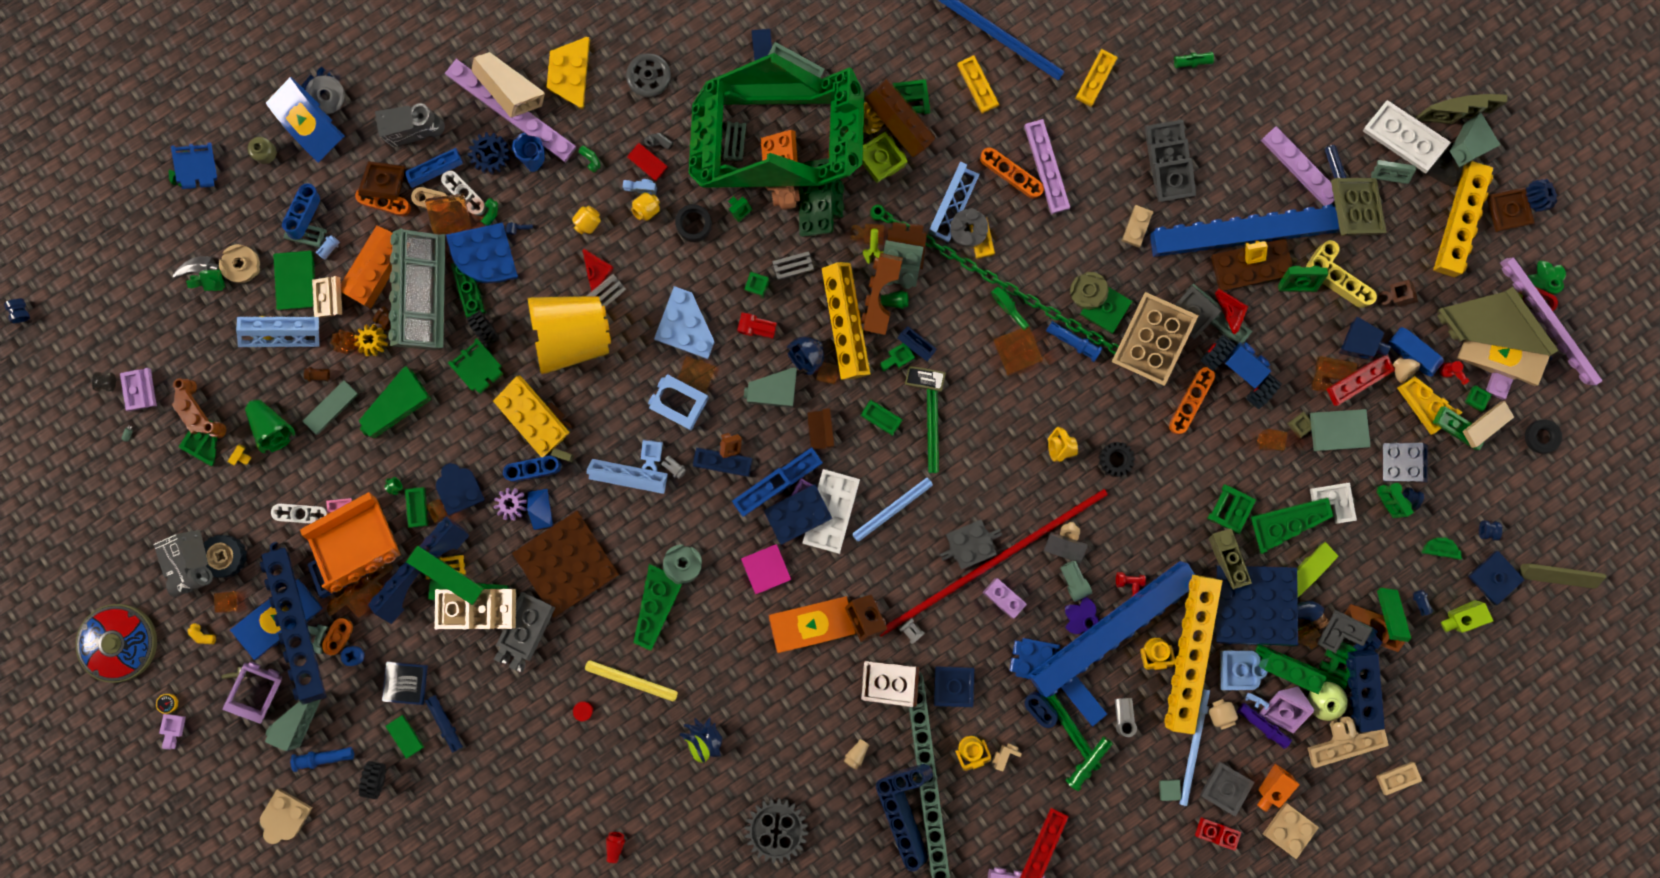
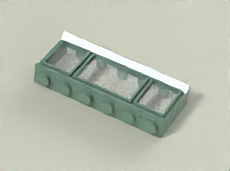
(417, 290)

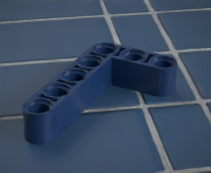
(903, 812)

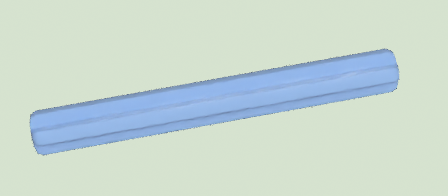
(892, 509)

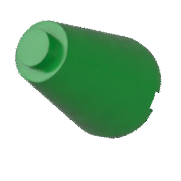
(267, 427)

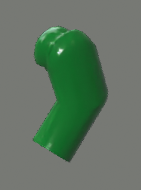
(591, 156)
(492, 212)

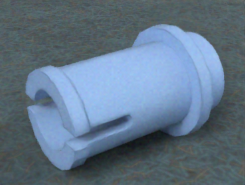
(328, 246)

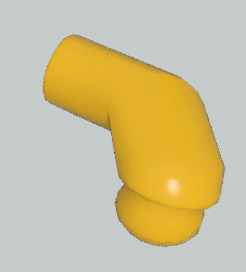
(200, 638)

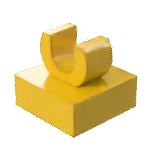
(1255, 252)
(238, 455)

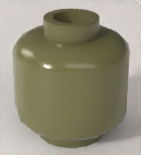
(262, 150)

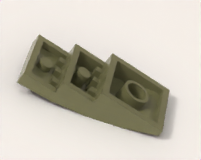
(1462, 107)

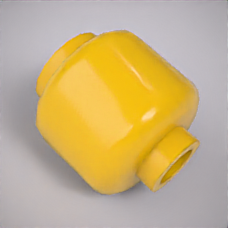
(645, 206)
(586, 220)

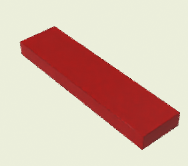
(1360, 380)
(1045, 844)

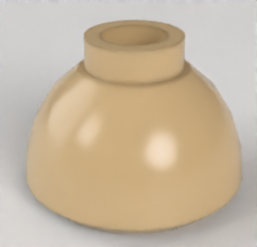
(1405, 369)

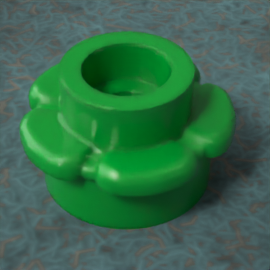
(393, 486)

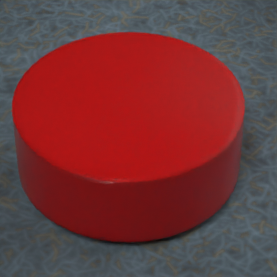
(582, 711)

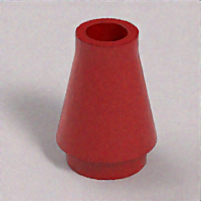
(614, 845)

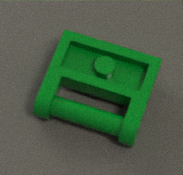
(915, 91)
(1398, 505)
(1237, 512)

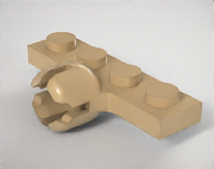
(1346, 743)

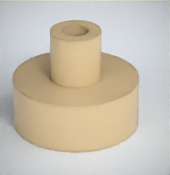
(1070, 531)

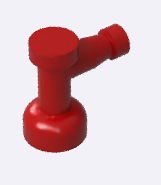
(1449, 369)
(1122, 579)

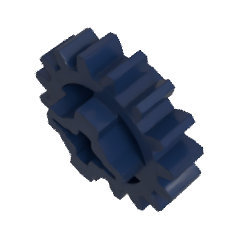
(486, 145)

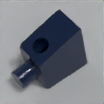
(1364, 341)

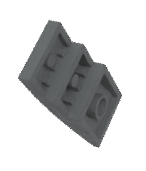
(1170, 160)

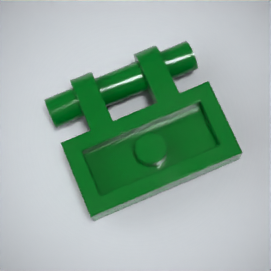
(1340, 656)

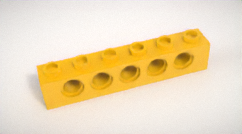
(1445, 261)
(845, 321)

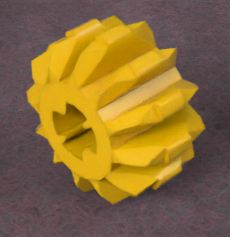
(872, 122)
(376, 335)

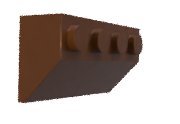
(900, 117)

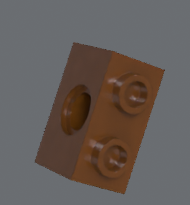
(866, 628)

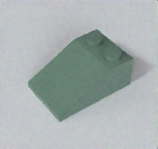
(291, 727)

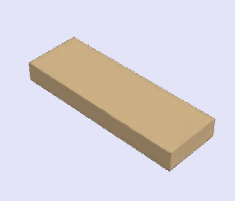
(1488, 424)

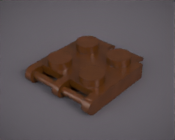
(914, 236)

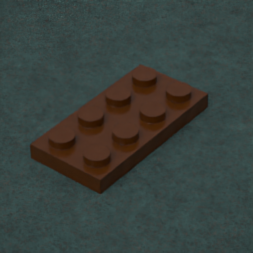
(1234, 272)

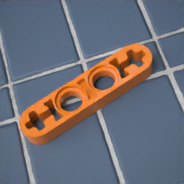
(1013, 170)
(1194, 402)

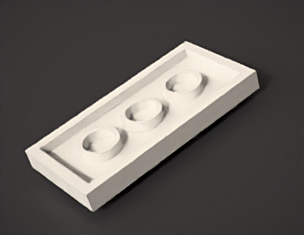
(1406, 136)

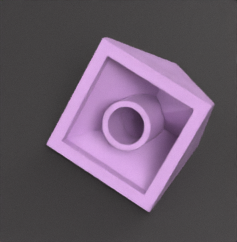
(1288, 709)

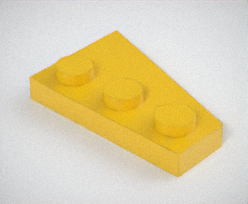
(1424, 402)

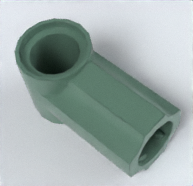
(1077, 585)

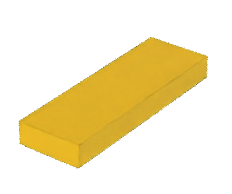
(1096, 77)
(978, 84)

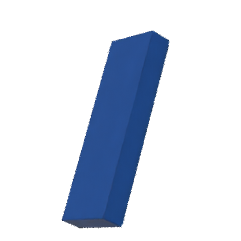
(433, 167)
(1084, 701)

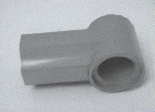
(1125, 714)

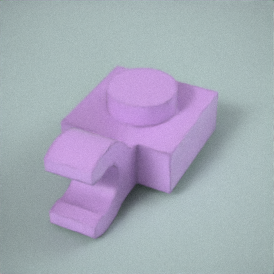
(171, 726)

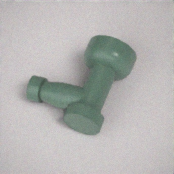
(319, 631)

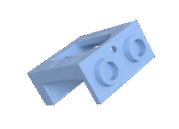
(671, 382)

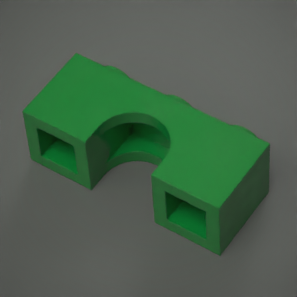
(1292, 671)

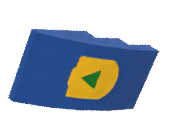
(304, 119)
(258, 629)

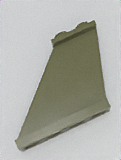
(1497, 321)

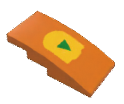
(811, 624)

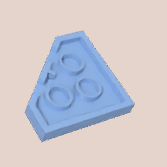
(684, 325)

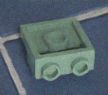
(910, 262)

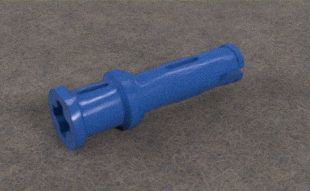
(1082, 345)
(313, 759)

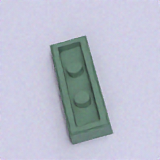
(330, 407)

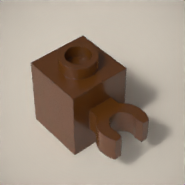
(1401, 293)

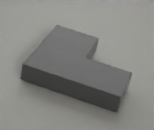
(1340, 627)

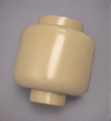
(1223, 714)

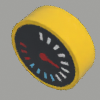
(167, 703)

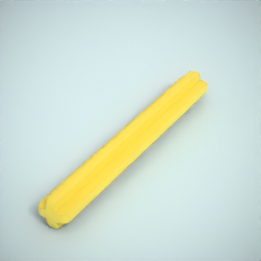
(631, 680)

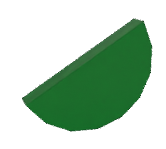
(1442, 547)

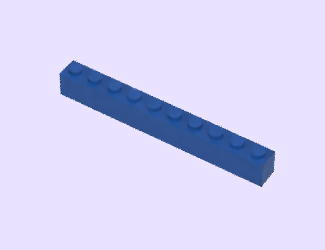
(1242, 231)
(1112, 630)

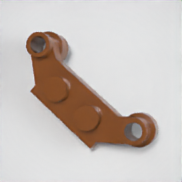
(191, 412)

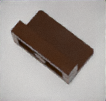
(820, 429)

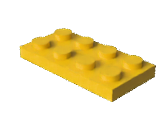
(531, 416)

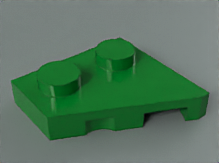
(200, 446)

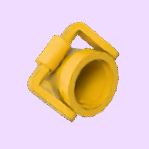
(1063, 446)
(1157, 651)
(971, 750)

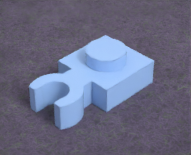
(642, 186)
(651, 452)

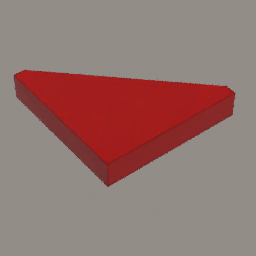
(596, 269)
(1232, 309)

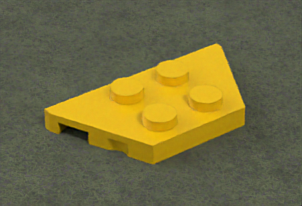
(569, 71)

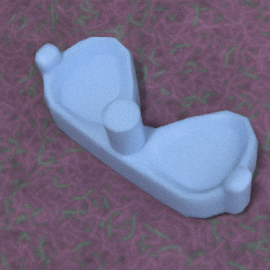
(1249, 696)

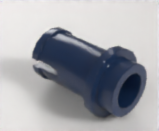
(1422, 602)

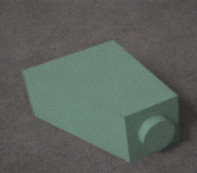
(1473, 141)
(773, 389)

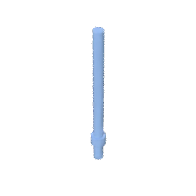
(1194, 748)

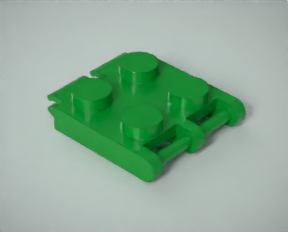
(477, 367)

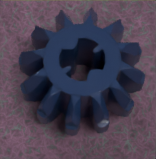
(1541, 195)

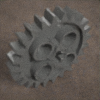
(759, 828)

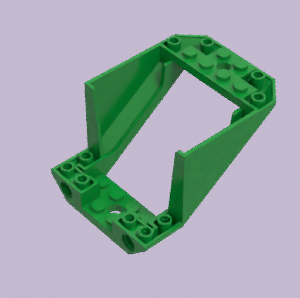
(777, 82)

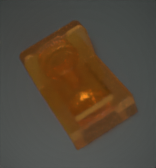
(1272, 439)

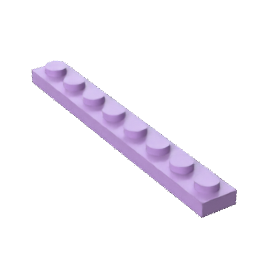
(525, 122)
(1548, 318)

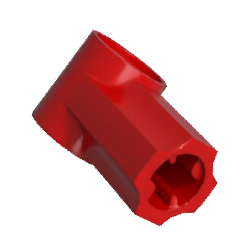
(752, 325)

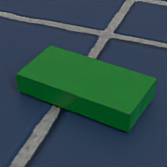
(881, 417)
(416, 507)
(404, 736)

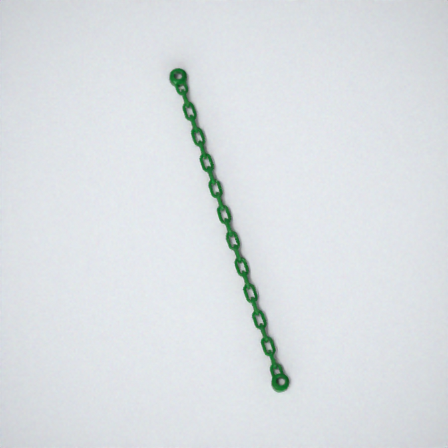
(995, 280)

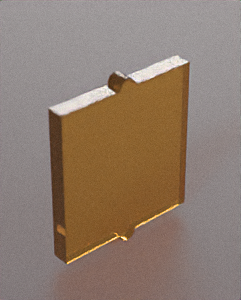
(696, 374)

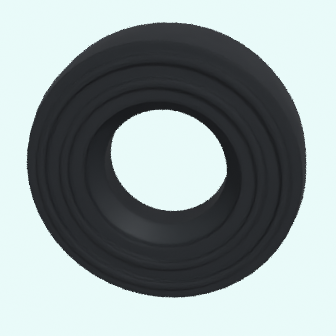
(1531, 436)

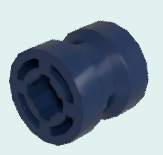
(17, 310)

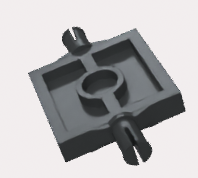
(971, 544)

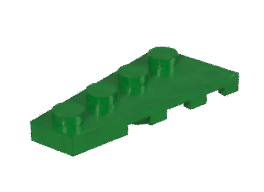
(1282, 524)
(655, 606)

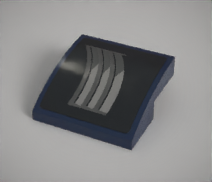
(404, 683)

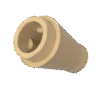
(856, 755)

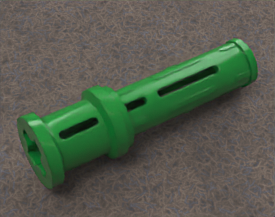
(1084, 770)

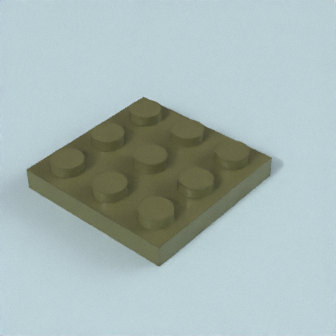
(1358, 206)

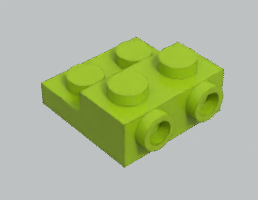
(882, 157)

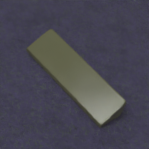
(1561, 575)

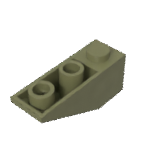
(1230, 558)

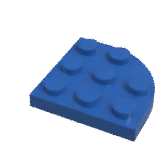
(483, 254)

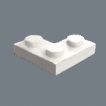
(1340, 499)

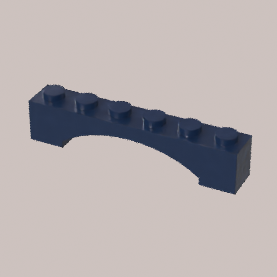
(389, 600)

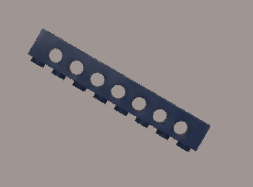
(314, 689)

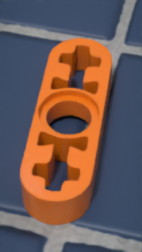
(374, 204)

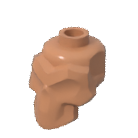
(784, 196)

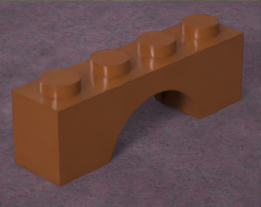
(877, 316)

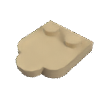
(283, 817)

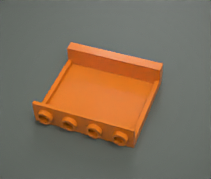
(351, 542)

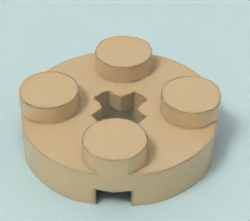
(249, 268)

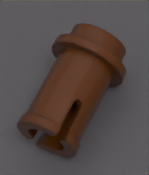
(316, 374)

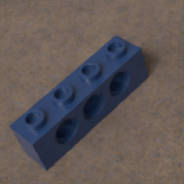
(1373, 718)

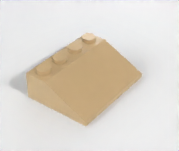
(1155, 338)

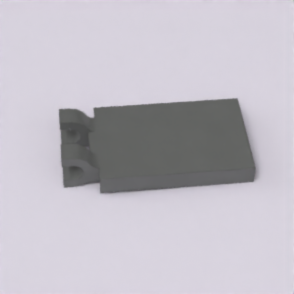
(522, 641)

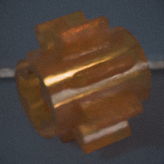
(342, 341)

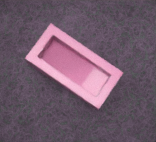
(333, 505)

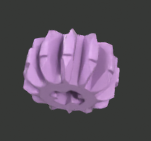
(504, 508)

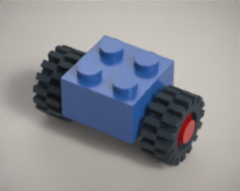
(1247, 365)

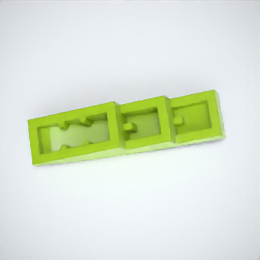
(1314, 567)

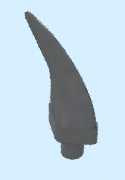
(196, 265)

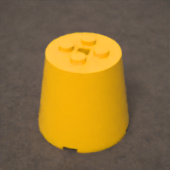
(568, 330)

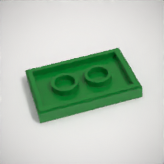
(294, 280)

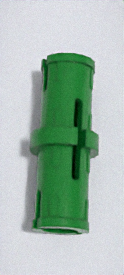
(1193, 60)

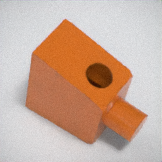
(1276, 788)

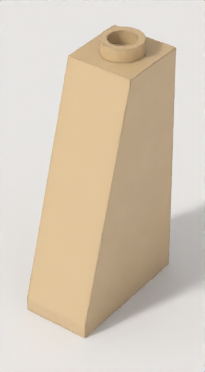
(506, 85)

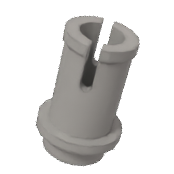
(674, 467)

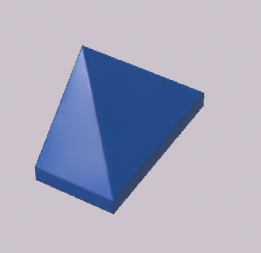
(539, 509)

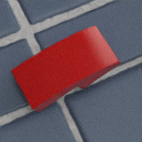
(1218, 834)

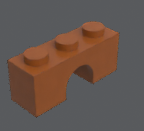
(1377, 622)

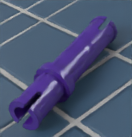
(1271, 731)

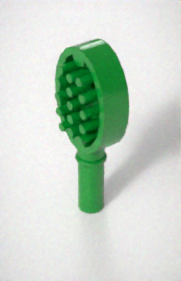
(1008, 306)

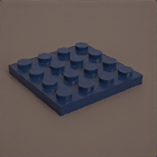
(1259, 611)

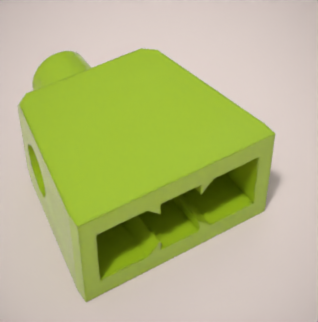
(1474, 614)

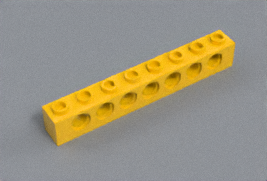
(1198, 662)

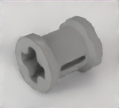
(911, 631)

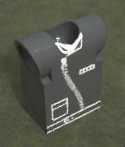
(408, 124)
(183, 562)

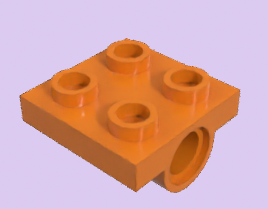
(780, 144)

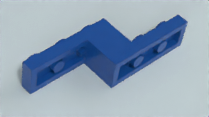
(777, 482)

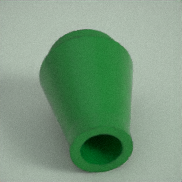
(896, 299)

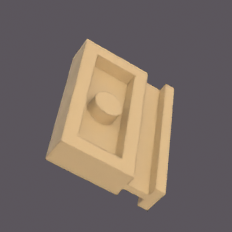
(327, 297)

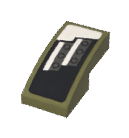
(925, 378)

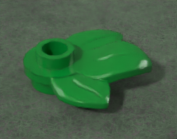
(1548, 274)

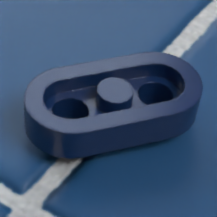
(1039, 710)

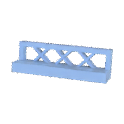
(937, 222)
(277, 328)
(627, 476)

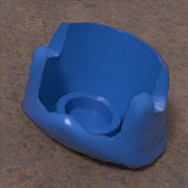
(529, 151)

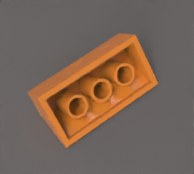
(370, 269)

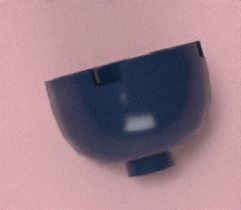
(806, 354)

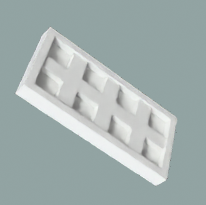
(839, 495)

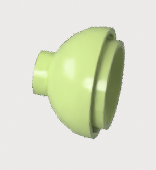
(1329, 693)

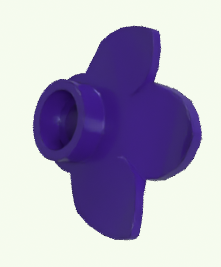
(1079, 615)

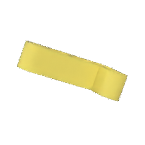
(1342, 277)

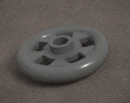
(640, 61)

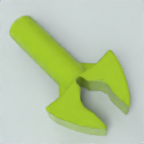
(873, 246)

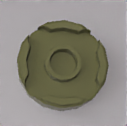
(1089, 290)

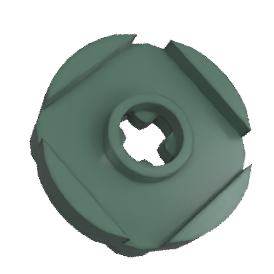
(678, 574)

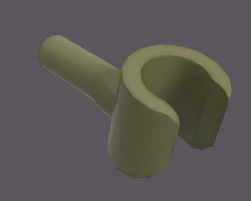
(235, 675)

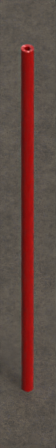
(994, 561)

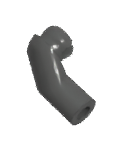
(658, 139)

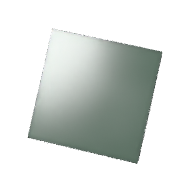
(1169, 790)

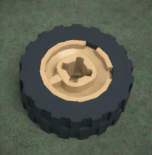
(224, 555)

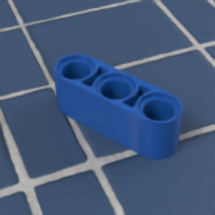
(299, 203)
(1413, 348)
(522, 468)

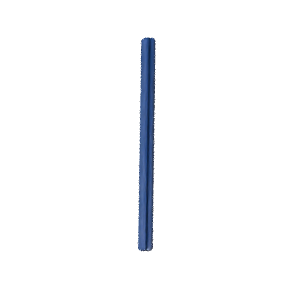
(1004, 38)

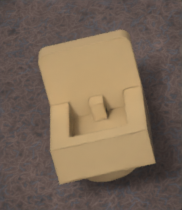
(1000, 758)

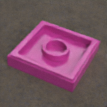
(766, 569)

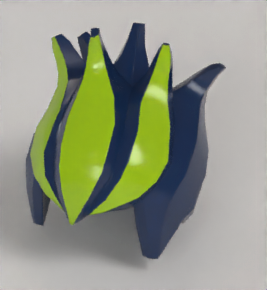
(703, 740)

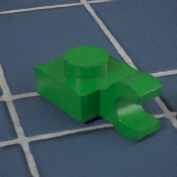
(209, 279)
(899, 355)

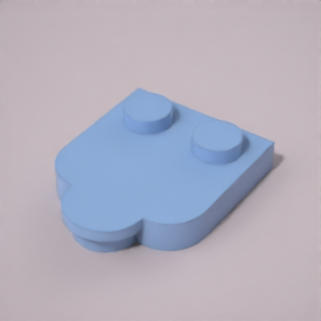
(1240, 670)

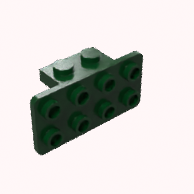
(820, 205)

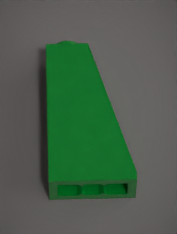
(394, 404)

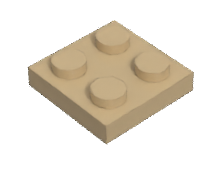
(1290, 830)

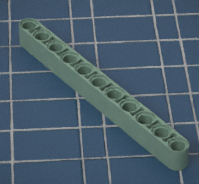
(931, 785)

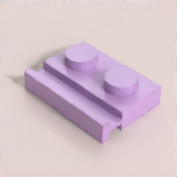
(138, 389)

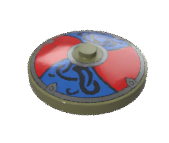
(116, 643)

